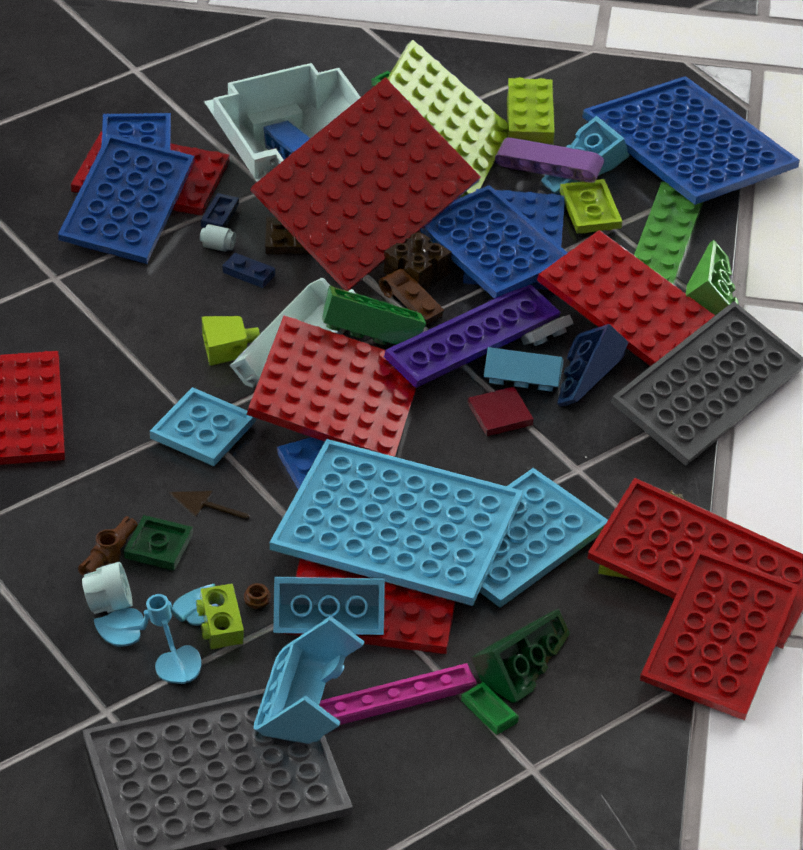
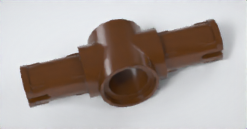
(108, 546)

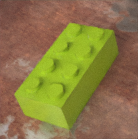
(530, 110)

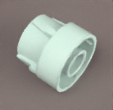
(107, 589)

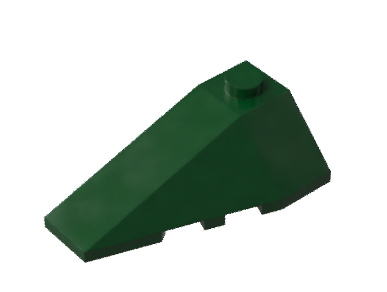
(520, 658)

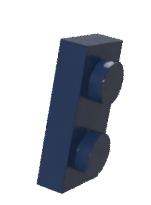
(220, 211)
(248, 270)

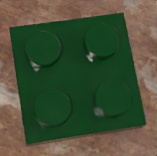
(158, 542)

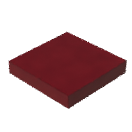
(500, 411)

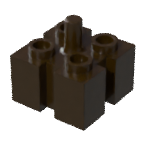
(419, 259)

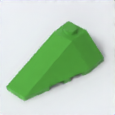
(711, 280)

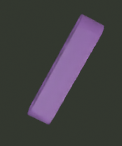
(549, 160)

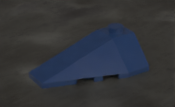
(590, 359)

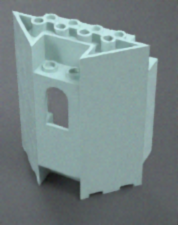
(291, 95)

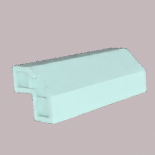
(306, 308)

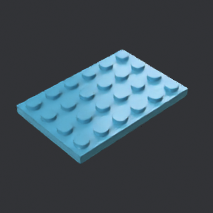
(541, 536)

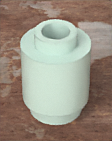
(218, 238)

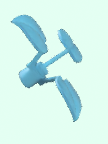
(124, 627)

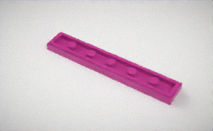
(400, 694)

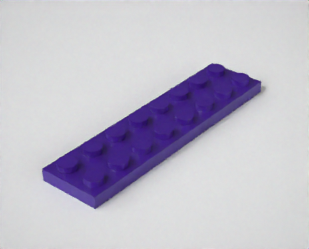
(470, 335)

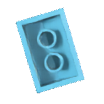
(523, 369)

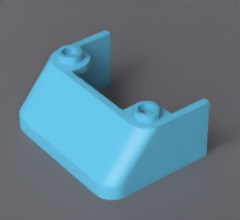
(298, 680)

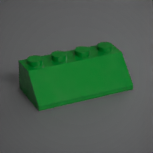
(370, 317)

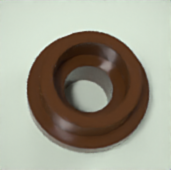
(257, 596)

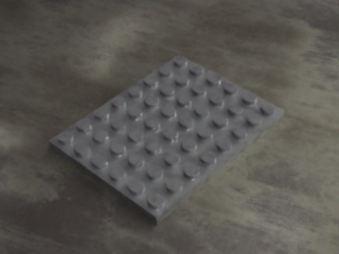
(209, 777)

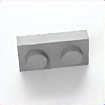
(540, 334)

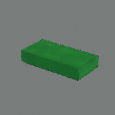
(489, 708)

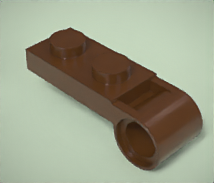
(410, 294)

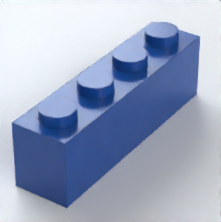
(284, 138)

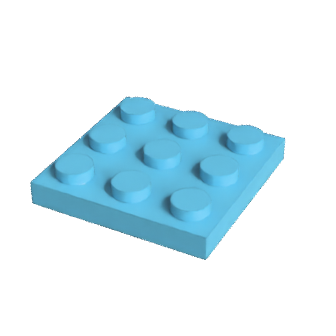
(202, 426)

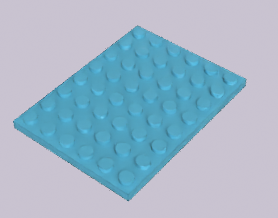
(397, 521)

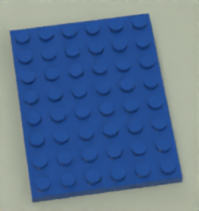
(693, 140)

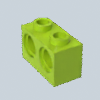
(222, 616)

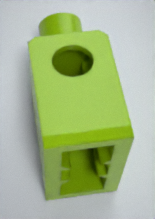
(226, 337)

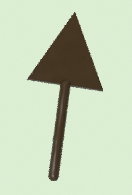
(196, 500)

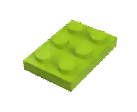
(590, 206)

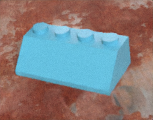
(307, 601)

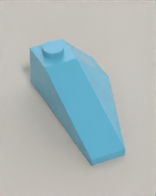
(596, 138)

